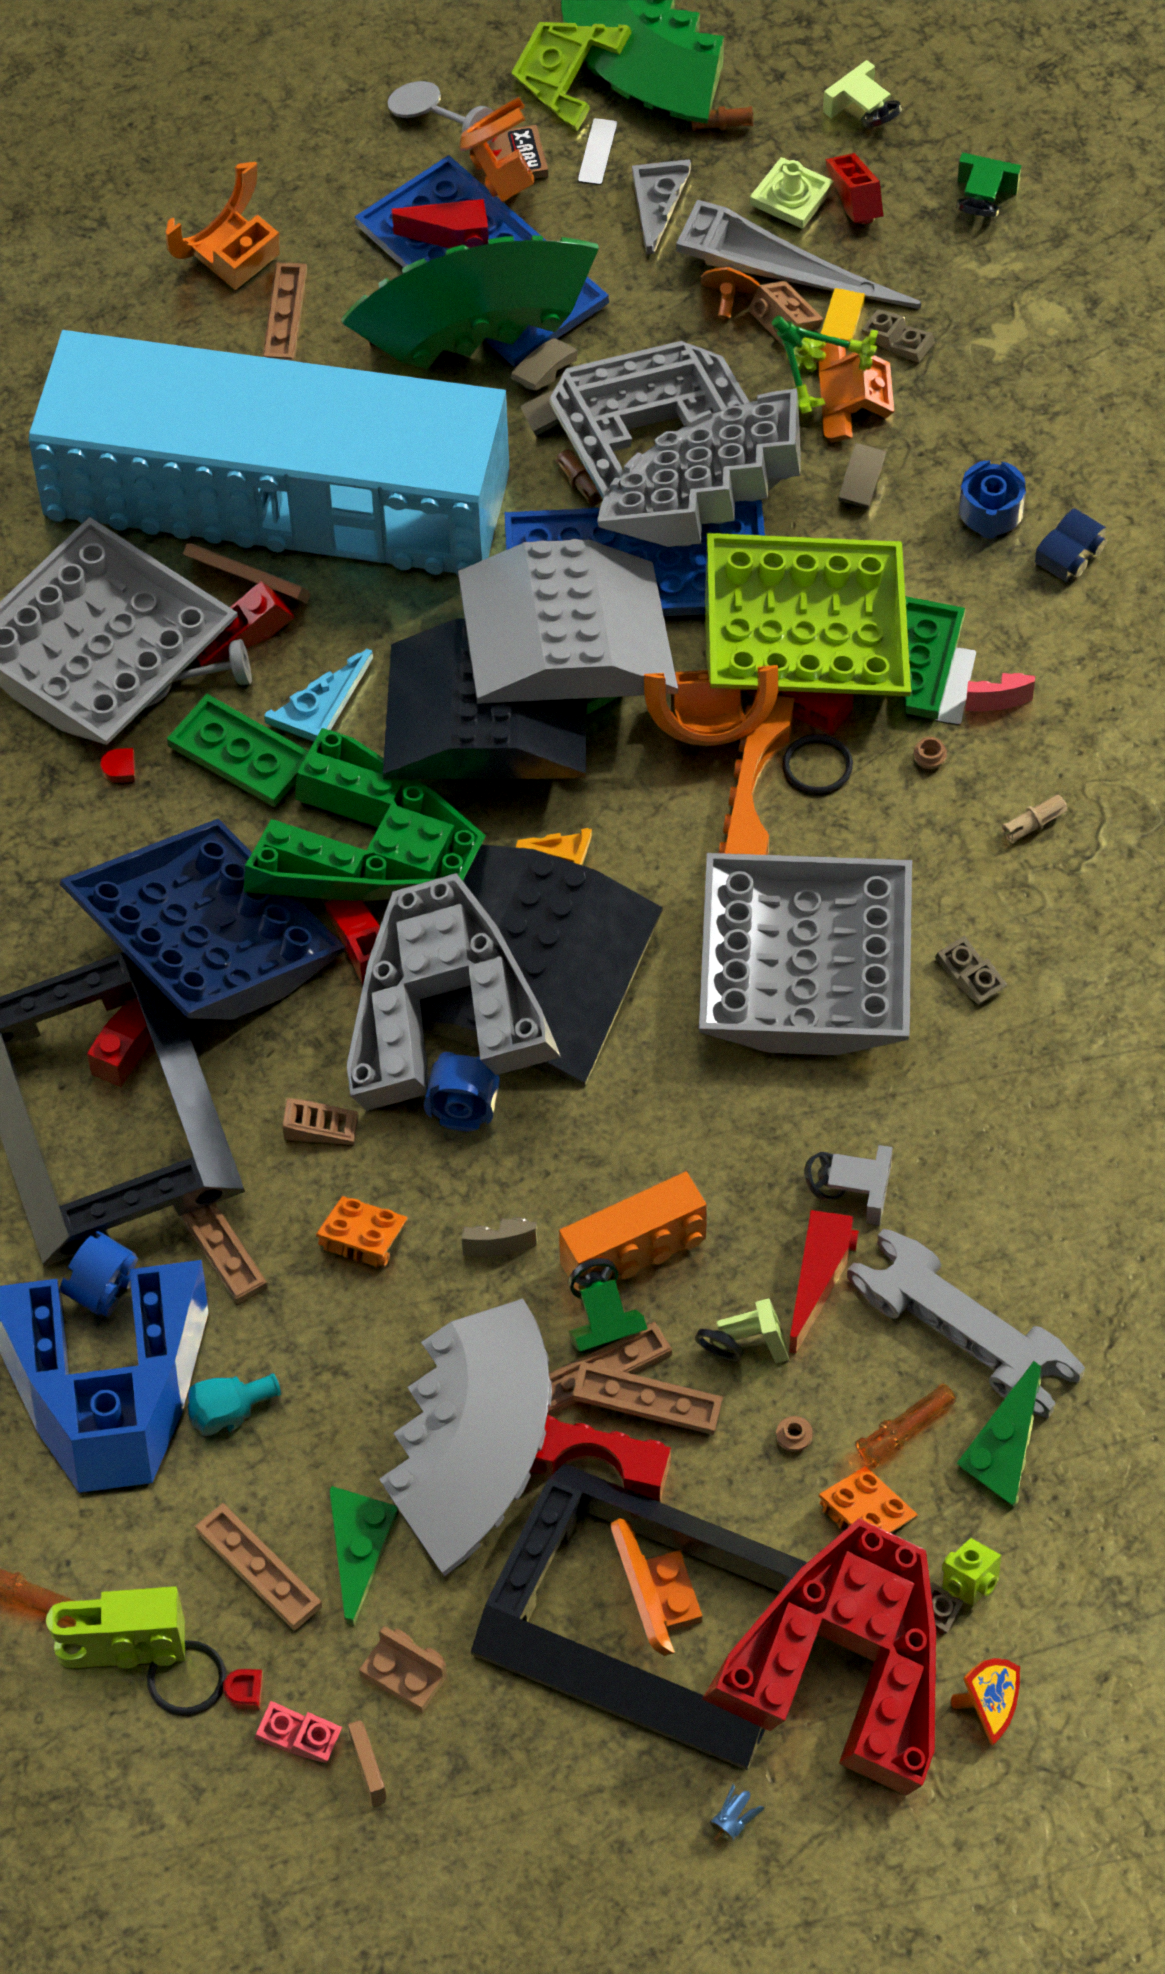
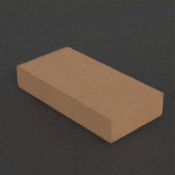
(367, 1762)

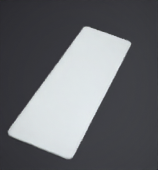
(597, 151)
(956, 688)

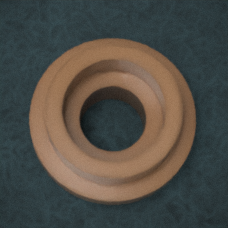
(933, 746)
(790, 1442)

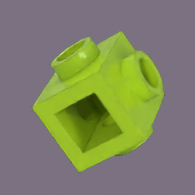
(971, 1571)

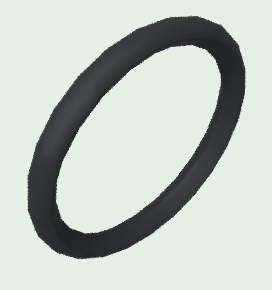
(817, 737)
(197, 1708)

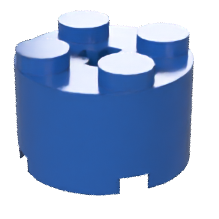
(992, 498)
(461, 1092)
(99, 1274)

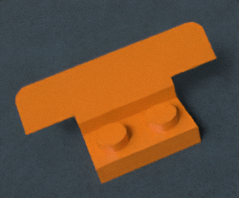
(850, 388)
(659, 1588)

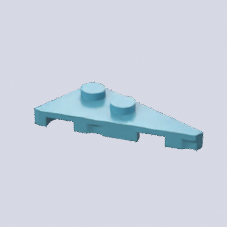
(321, 701)

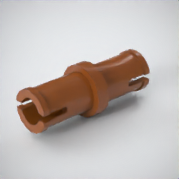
(726, 118)
(578, 476)

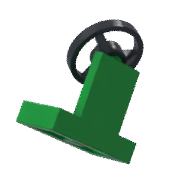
(983, 181)
(602, 1307)

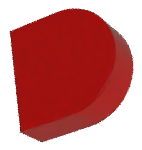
(118, 765)
(244, 1688)

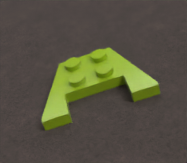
(555, 58)

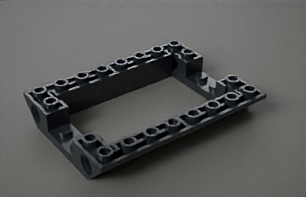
(185, 1185)
(592, 1676)

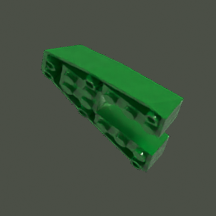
(414, 843)

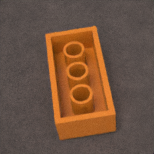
(638, 1229)

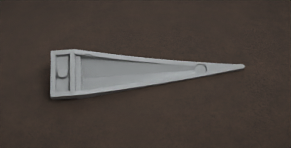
(735, 242)

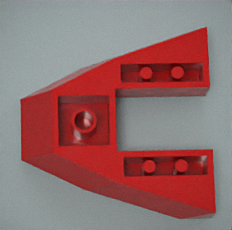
(874, 1600)

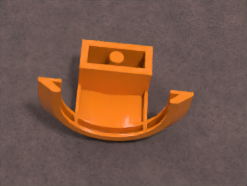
(511, 172)
(230, 243)
(705, 713)

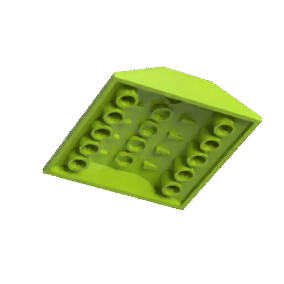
(813, 608)

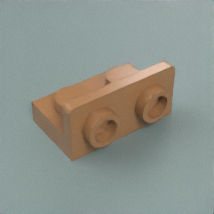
(783, 300)
(404, 1669)

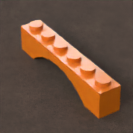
(743, 827)

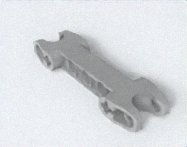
(917, 1288)

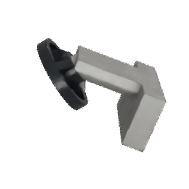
(853, 1175)

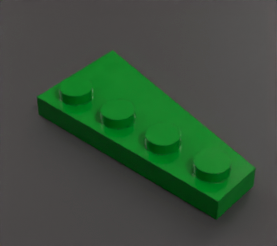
(932, 644)

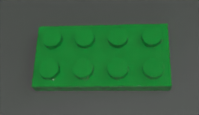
(238, 749)

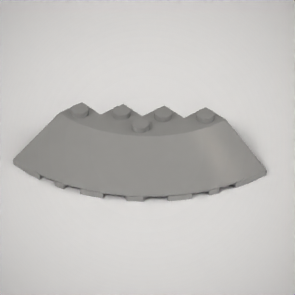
(705, 468)
(475, 1432)

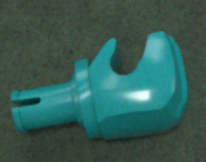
(227, 1401)

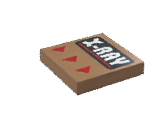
(529, 144)

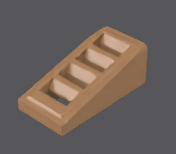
(306, 1133)

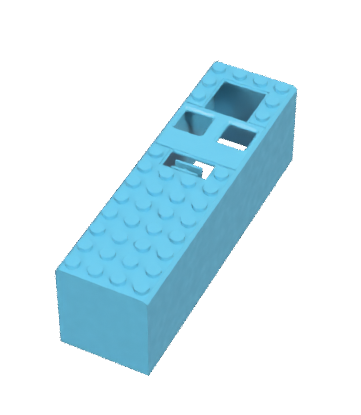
(270, 452)

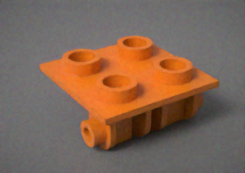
(360, 1228)
(866, 1498)

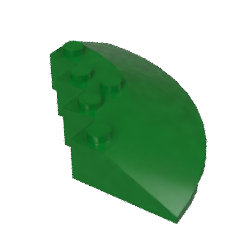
(663, 59)
(473, 297)

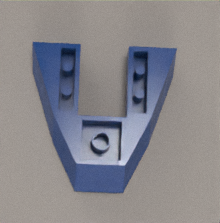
(111, 1422)

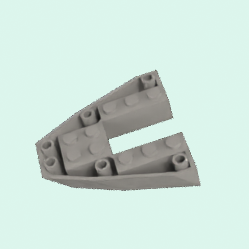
(427, 945)

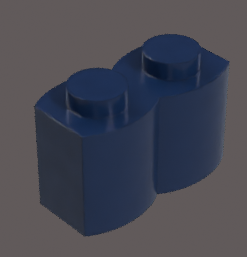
(1071, 545)

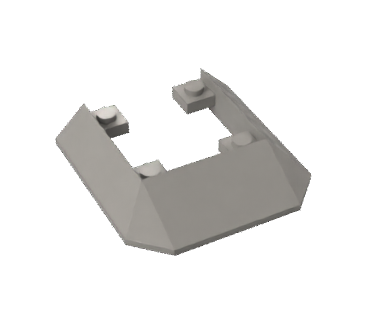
(637, 389)

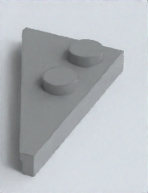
(657, 192)

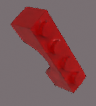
(639, 1463)

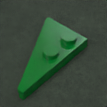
(1000, 1448)
(361, 1536)

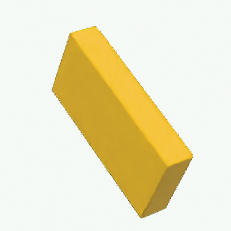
(843, 314)

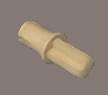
(1035, 818)

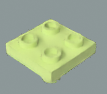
(791, 192)

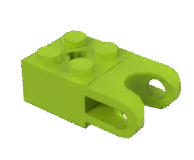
(121, 1629)

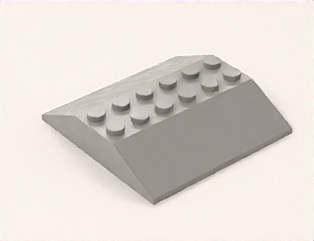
(563, 623)
(101, 633)
(806, 952)

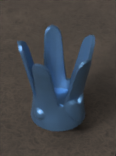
(726, 1821)

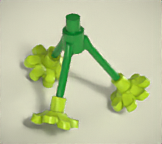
(804, 348)

